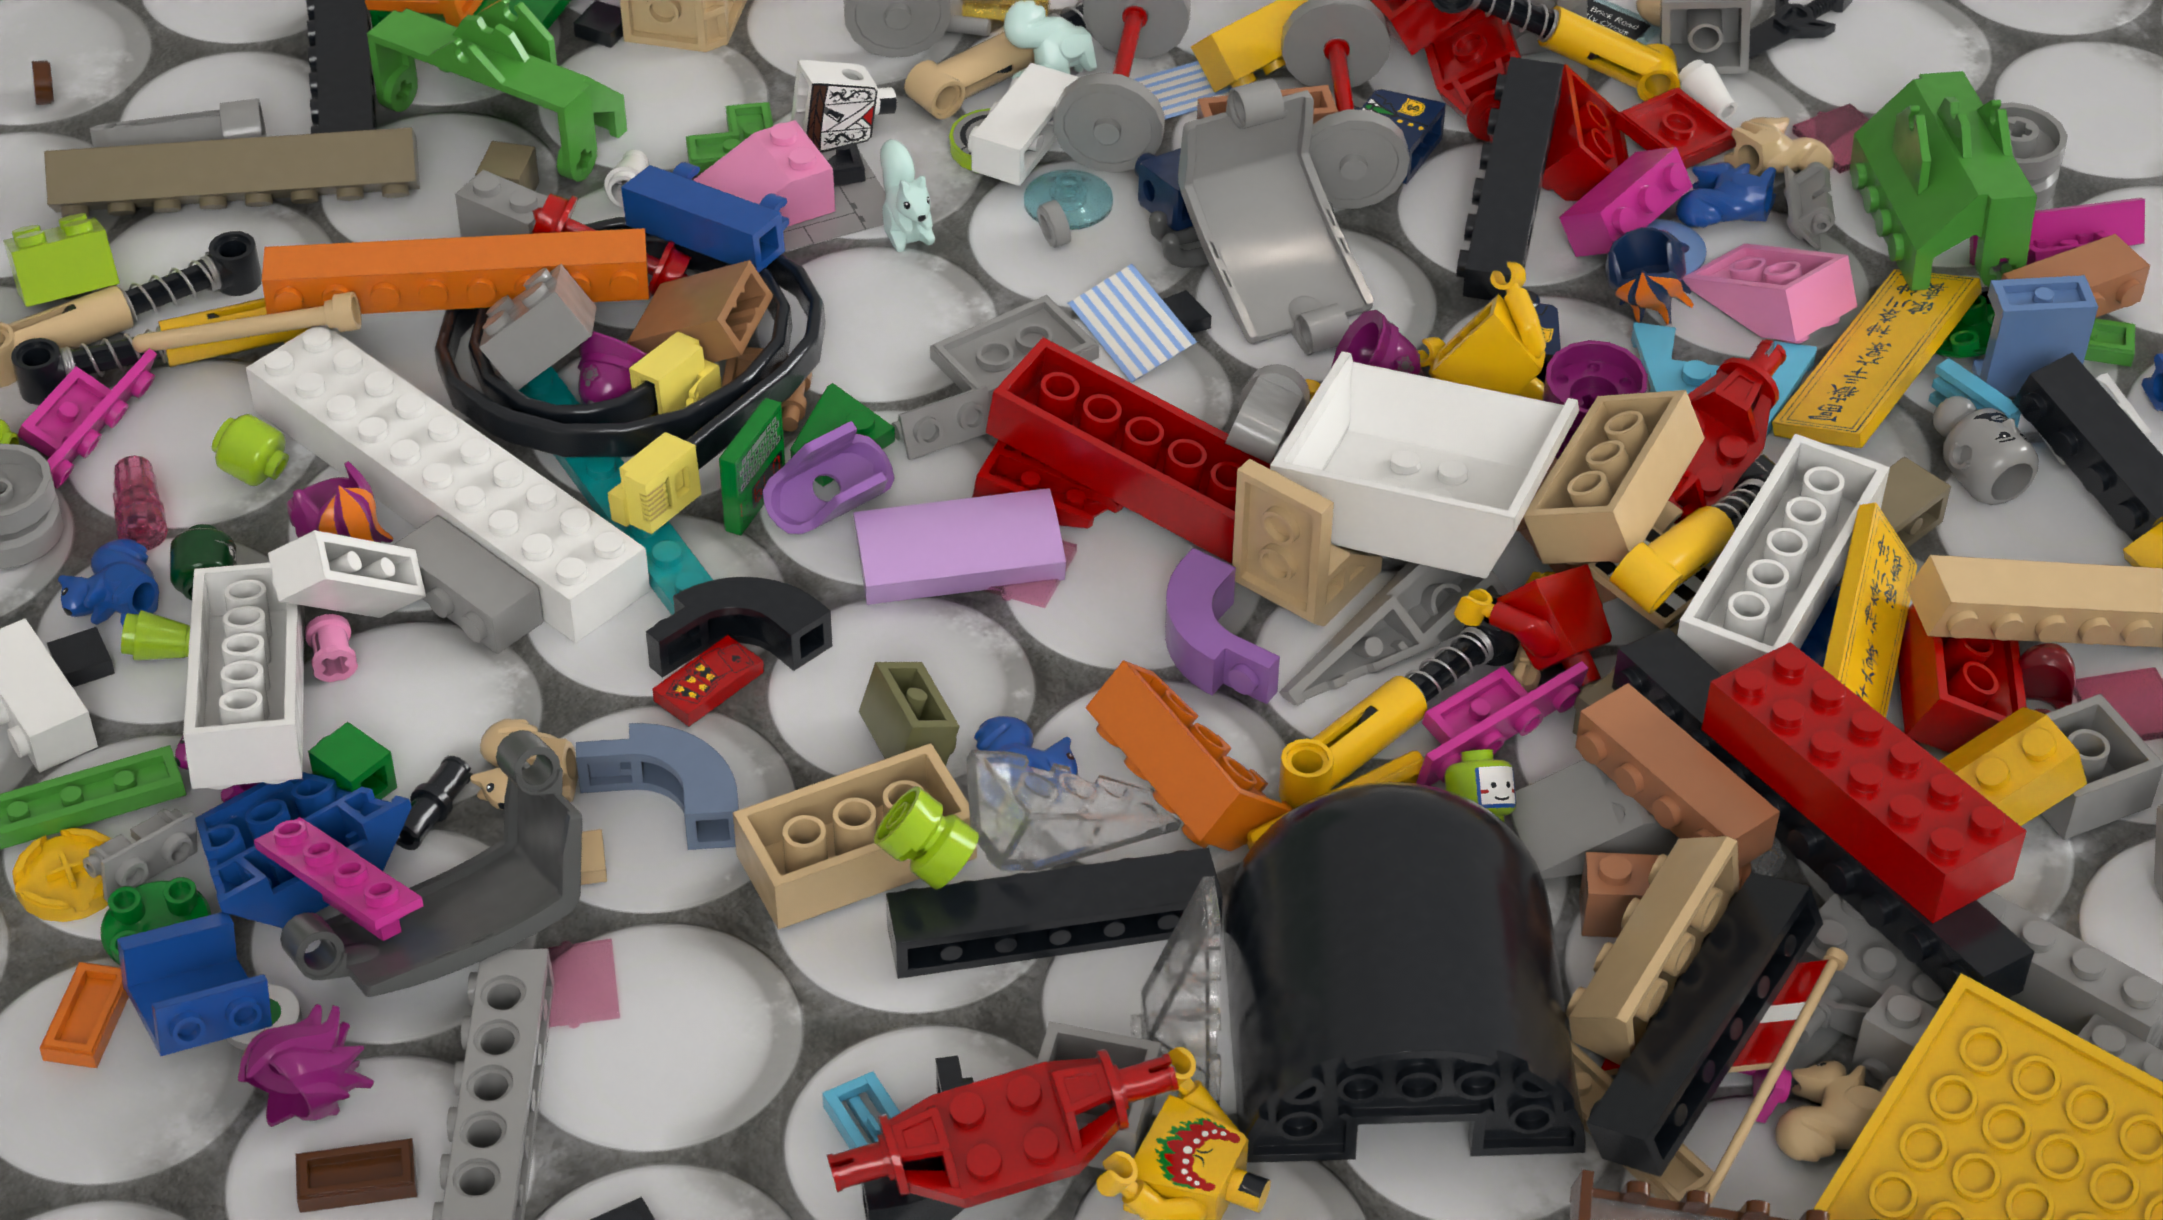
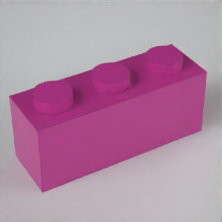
(1626, 200)

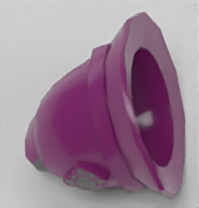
(1380, 344)
(605, 367)

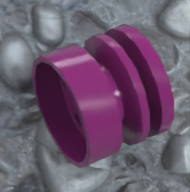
(1590, 371)

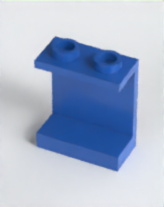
(192, 984)

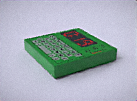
(749, 463)

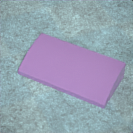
(959, 545)

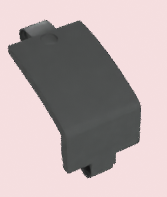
(477, 905)

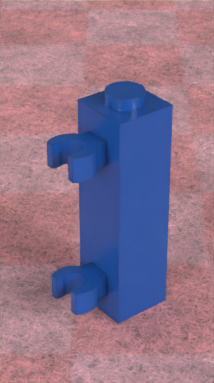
(705, 217)

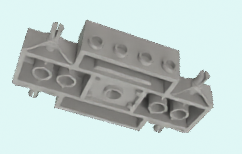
(1892, 1001)

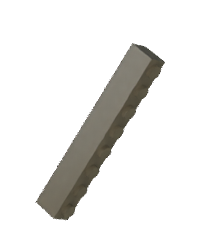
(232, 170)

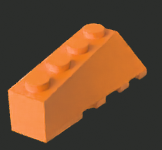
(1181, 760)

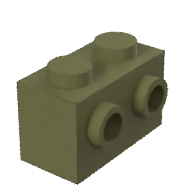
(907, 710)

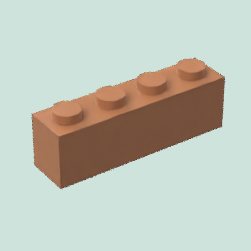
(1673, 774)

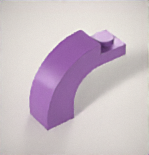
(1197, 643)

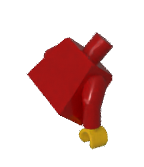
(1551, 616)

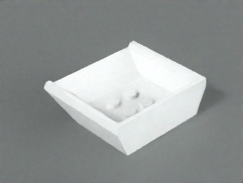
(1423, 463)

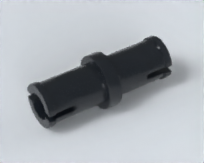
(433, 801)

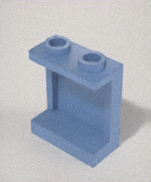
(2035, 326)

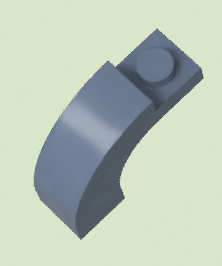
(670, 764)

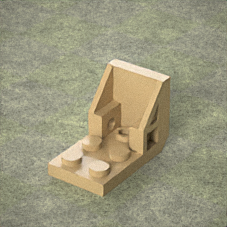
(680, 23)
(1287, 549)

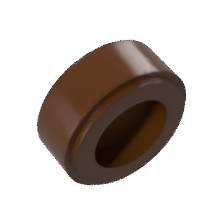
(42, 82)

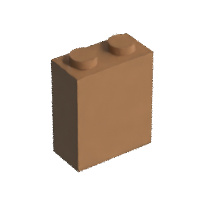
(711, 306)

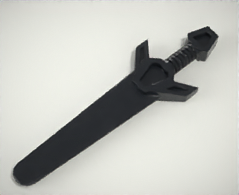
(1793, 22)

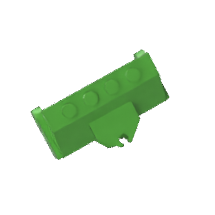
(505, 55)
(1940, 172)

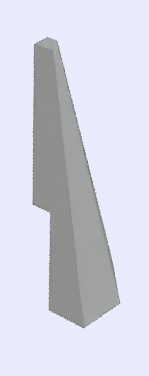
(1397, 623)

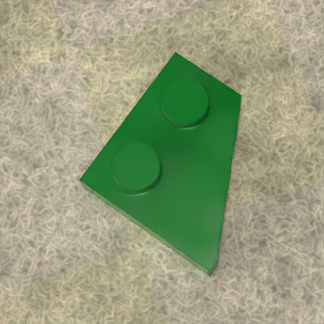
(835, 410)

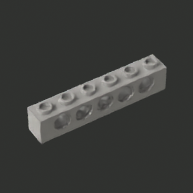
(497, 1088)

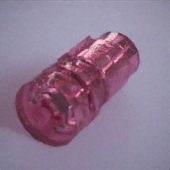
(137, 503)

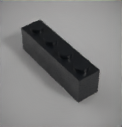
(2096, 442)

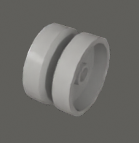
(2037, 146)
(28, 506)

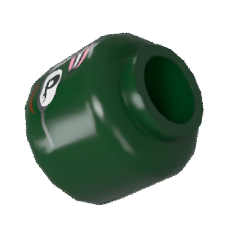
(198, 548)

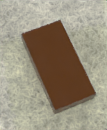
(356, 1175)

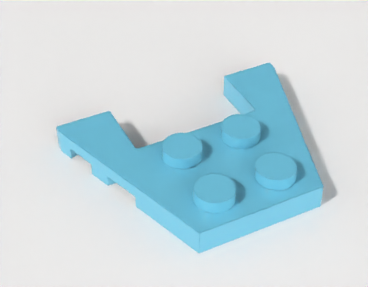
(1665, 374)

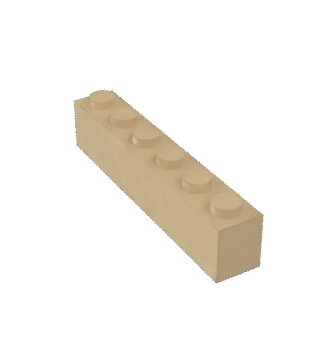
(2039, 601)

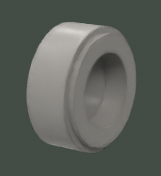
(1054, 223)

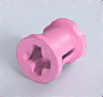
(332, 654)

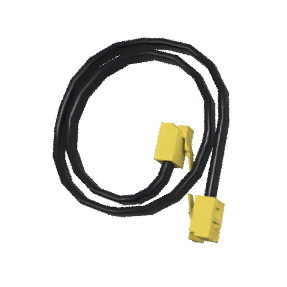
(670, 417)

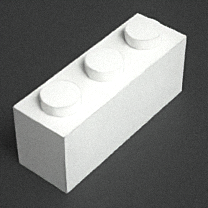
(1019, 126)
(346, 574)
(39, 702)

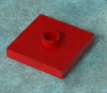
(1678, 122)

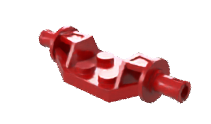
(1467, 66)
(1734, 420)
(1005, 1130)

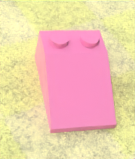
(780, 163)
(1778, 289)

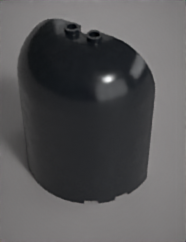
(1393, 974)

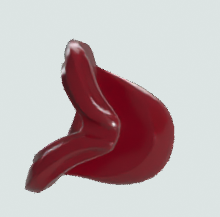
(2048, 675)

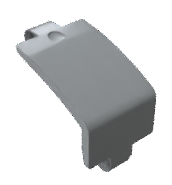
(1269, 219)

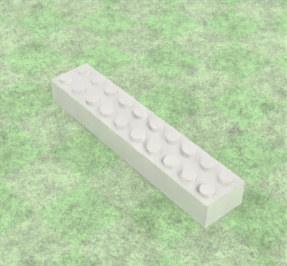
(436, 464)

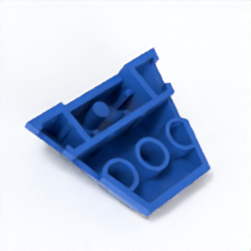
(261, 889)

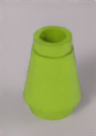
(154, 637)

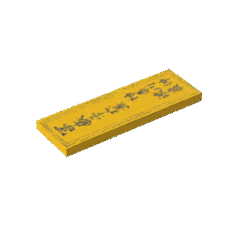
(1876, 360)
(1871, 609)

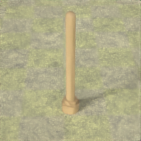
(340, 313)

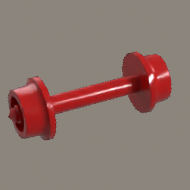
(556, 218)

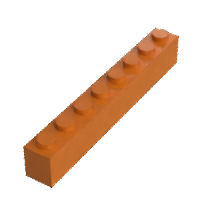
(452, 270)

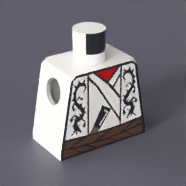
(838, 103)

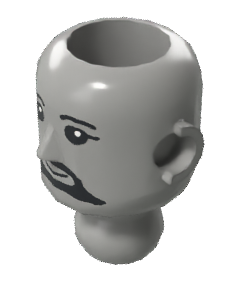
(1985, 450)

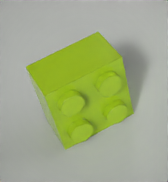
(60, 259)

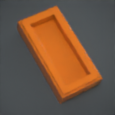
(85, 1016)

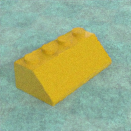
(2020, 765)

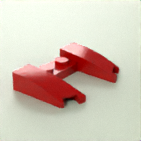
(1014, 471)

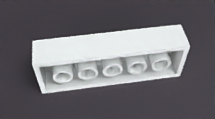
(1782, 556)
(243, 680)

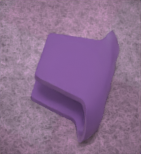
(848, 458)

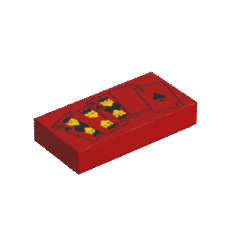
(708, 680)

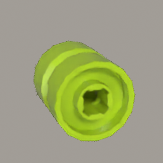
(921, 833)

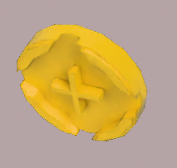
(53, 879)

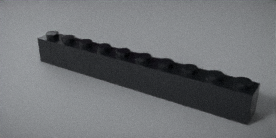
(1962, 942)

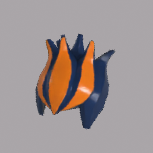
(1648, 271)

